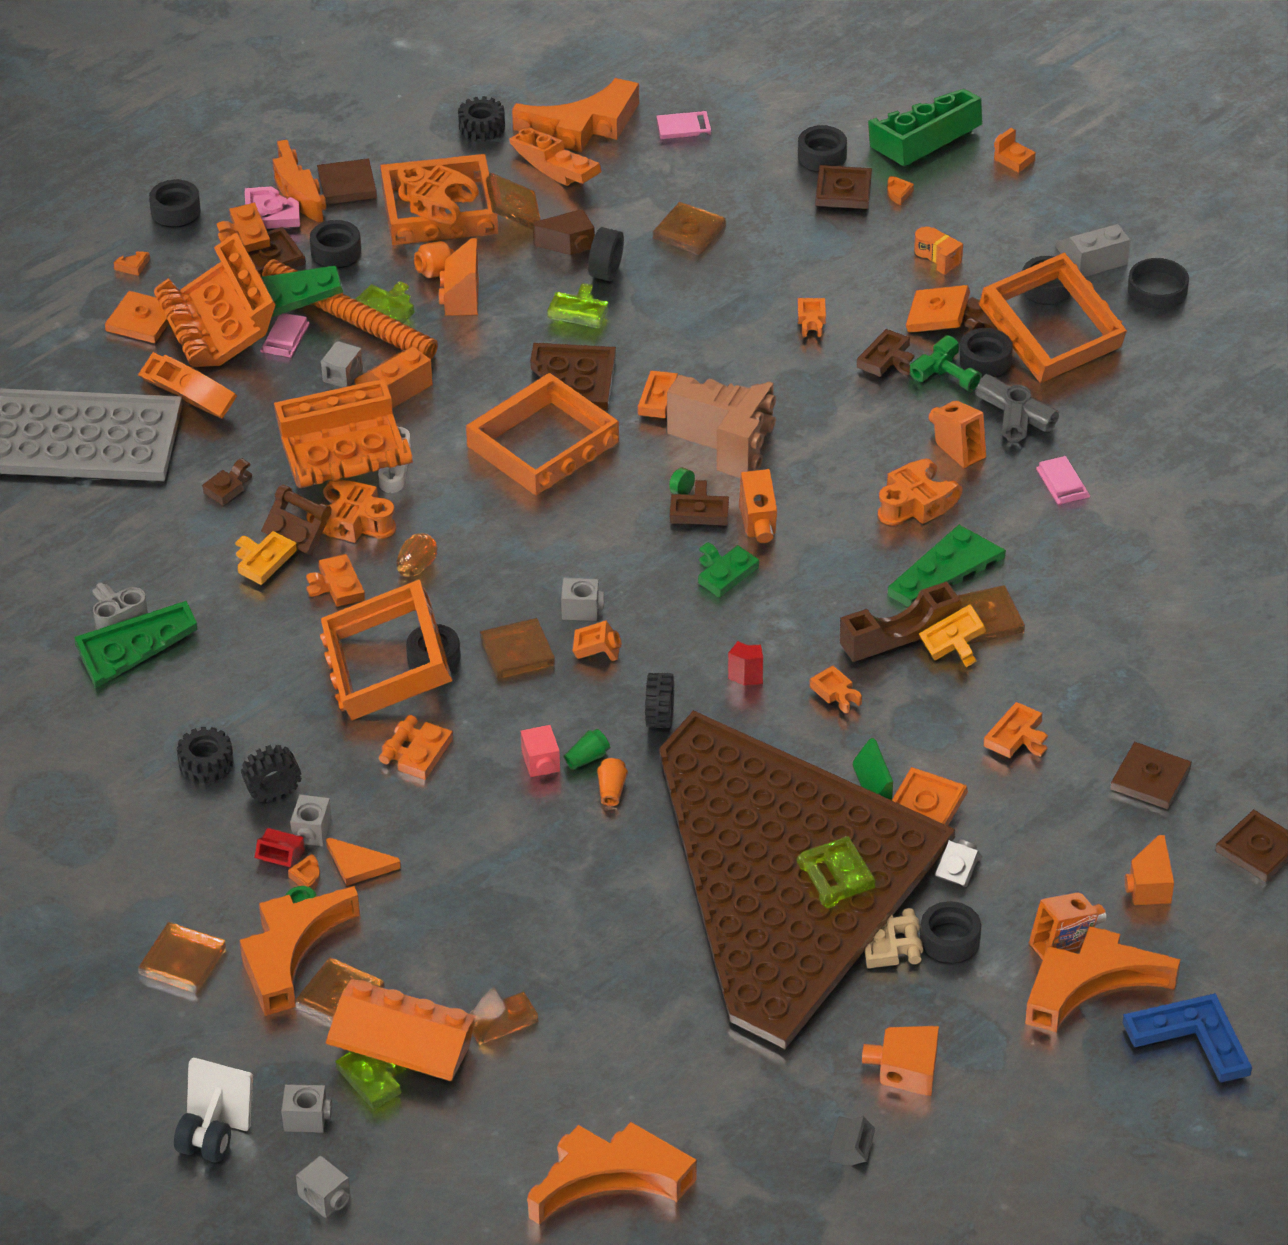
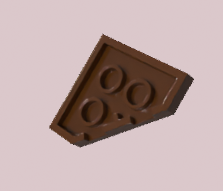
(581, 367)

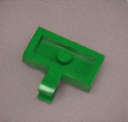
(725, 571)

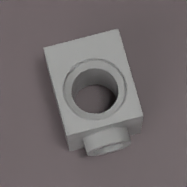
(341, 364)
(581, 599)
(311, 819)
(305, 1108)
(323, 1186)

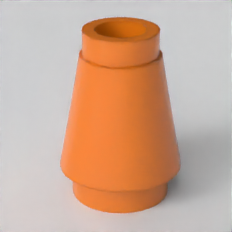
(611, 779)

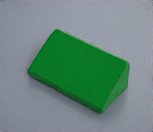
(873, 771)

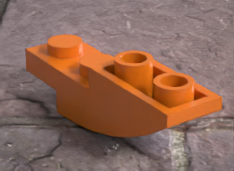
(552, 159)
(298, 183)
(188, 383)

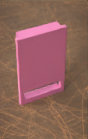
(681, 125)
(285, 334)
(1062, 480)

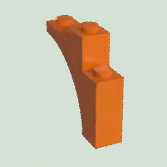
(576, 122)
(287, 935)
(1101, 965)
(628, 1162)

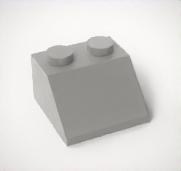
(1097, 249)

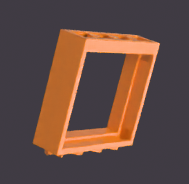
(422, 229)
(1024, 344)
(526, 403)
(373, 613)

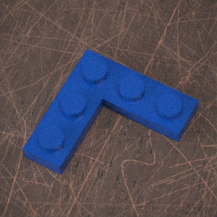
(1199, 1016)

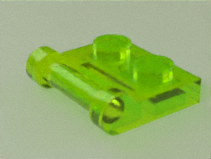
(845, 866)

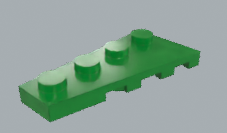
(302, 288)
(947, 561)
(127, 643)

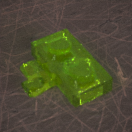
(390, 303)
(578, 309)
(370, 1077)

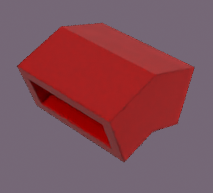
(745, 664)
(280, 847)

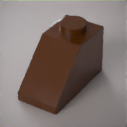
(564, 233)

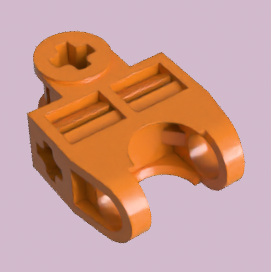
(435, 191)
(915, 495)
(357, 512)

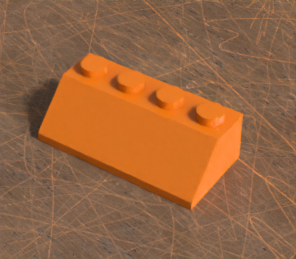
(401, 1029)

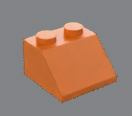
(460, 281)
(404, 374)

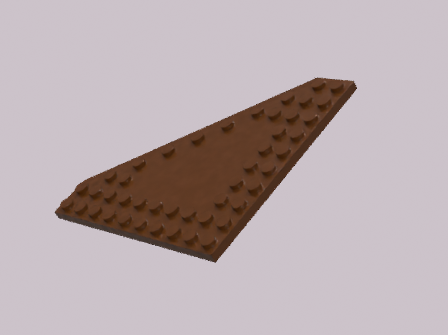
(742, 826)

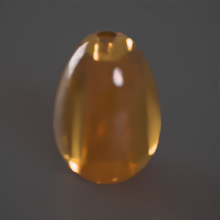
(416, 554)

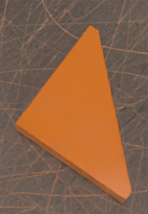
(360, 863)

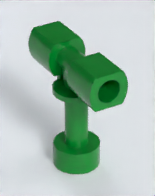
(941, 362)

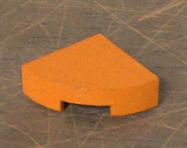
(899, 189)
(132, 264)
(306, 872)

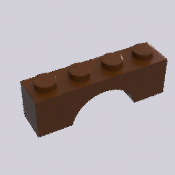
(868, 635)

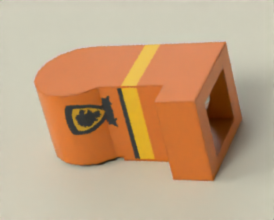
(938, 248)

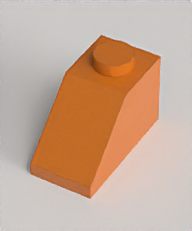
(1151, 875)

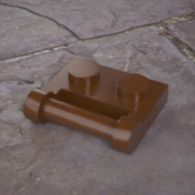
(293, 527)

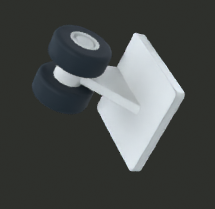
(219, 1098)

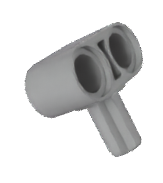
(117, 606)

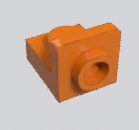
(1012, 153)
(597, 639)

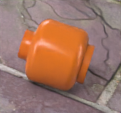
(431, 258)

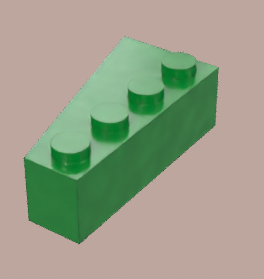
(926, 126)

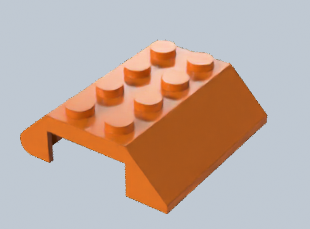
(219, 309)
(341, 433)

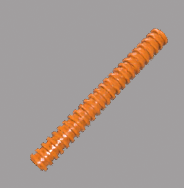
(367, 318)

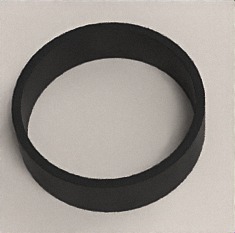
(1154, 300)

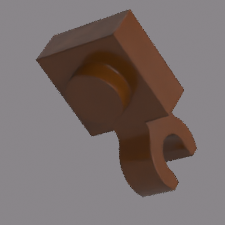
(226, 485)

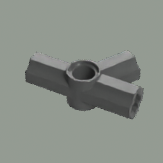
(1017, 406)

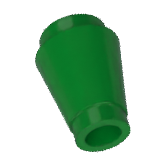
(587, 749)

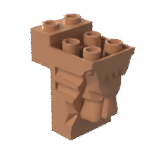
(724, 419)

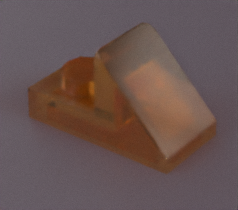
(501, 1017)

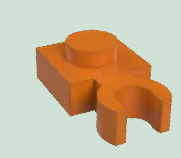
(811, 315)
(833, 686)

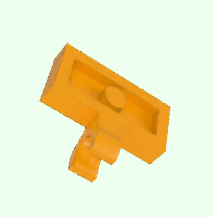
(263, 559)
(954, 634)

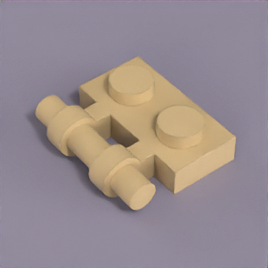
(886, 948)

